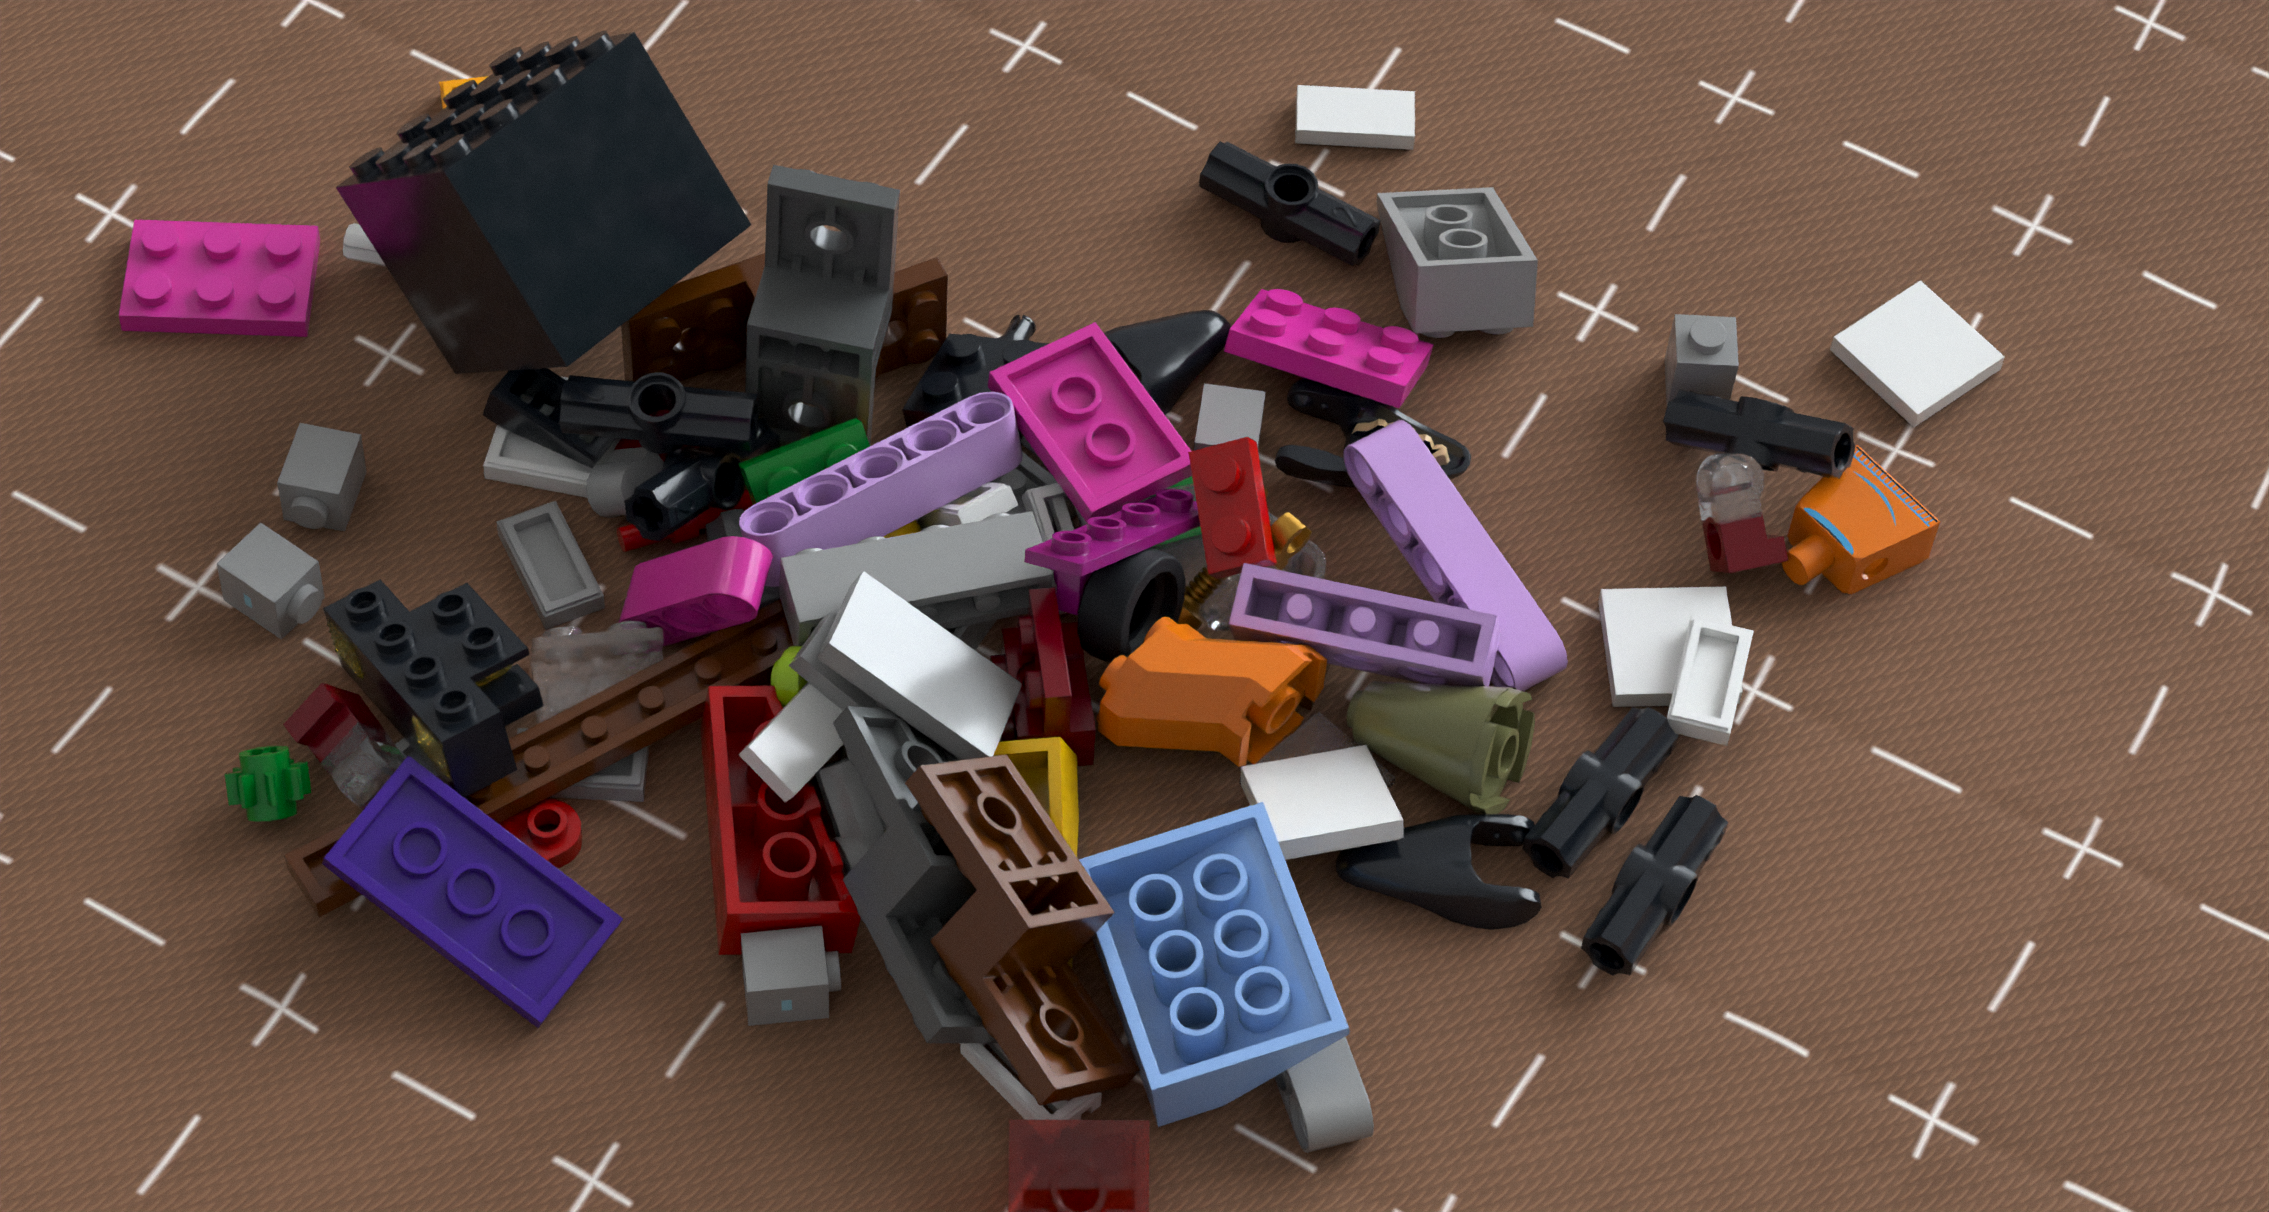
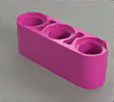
(699, 588)

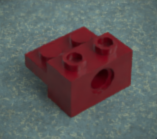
(1053, 678)

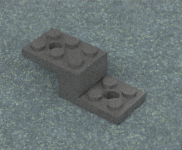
(821, 301)
(909, 877)

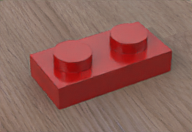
(1232, 507)

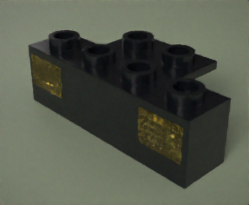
(439, 677)

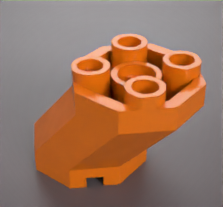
(1208, 693)

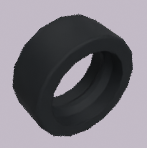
(1127, 601)

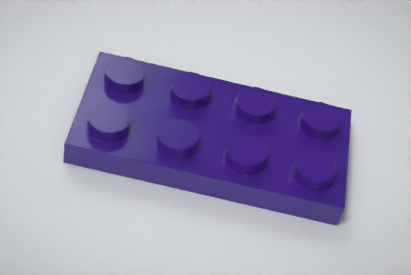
(472, 891)

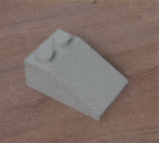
(1458, 261)

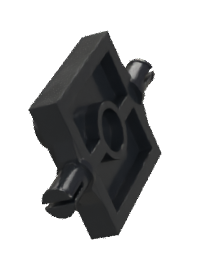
(964, 367)

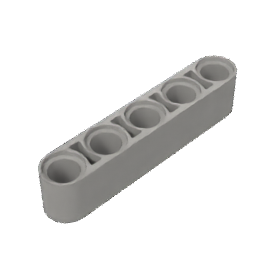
(1326, 1099)

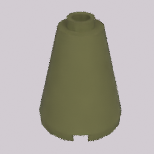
(1448, 736)

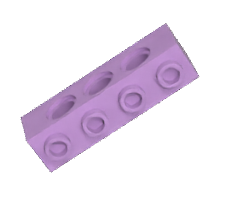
(1366, 627)

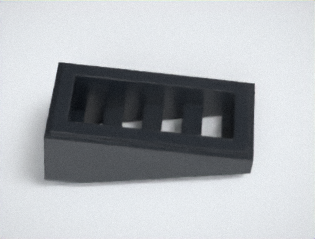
(524, 419)

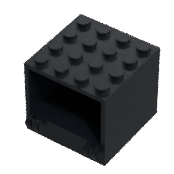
(543, 204)

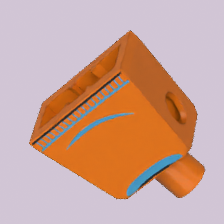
(1858, 529)

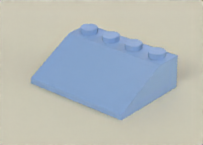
(1211, 961)

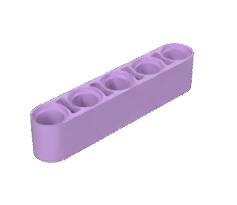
(890, 481)
(1452, 550)

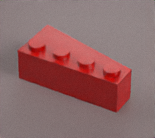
(766, 855)

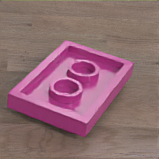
(220, 278)
(1329, 346)
(1092, 423)

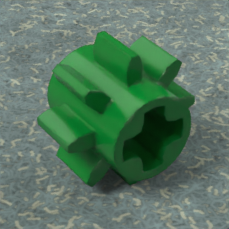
(267, 783)

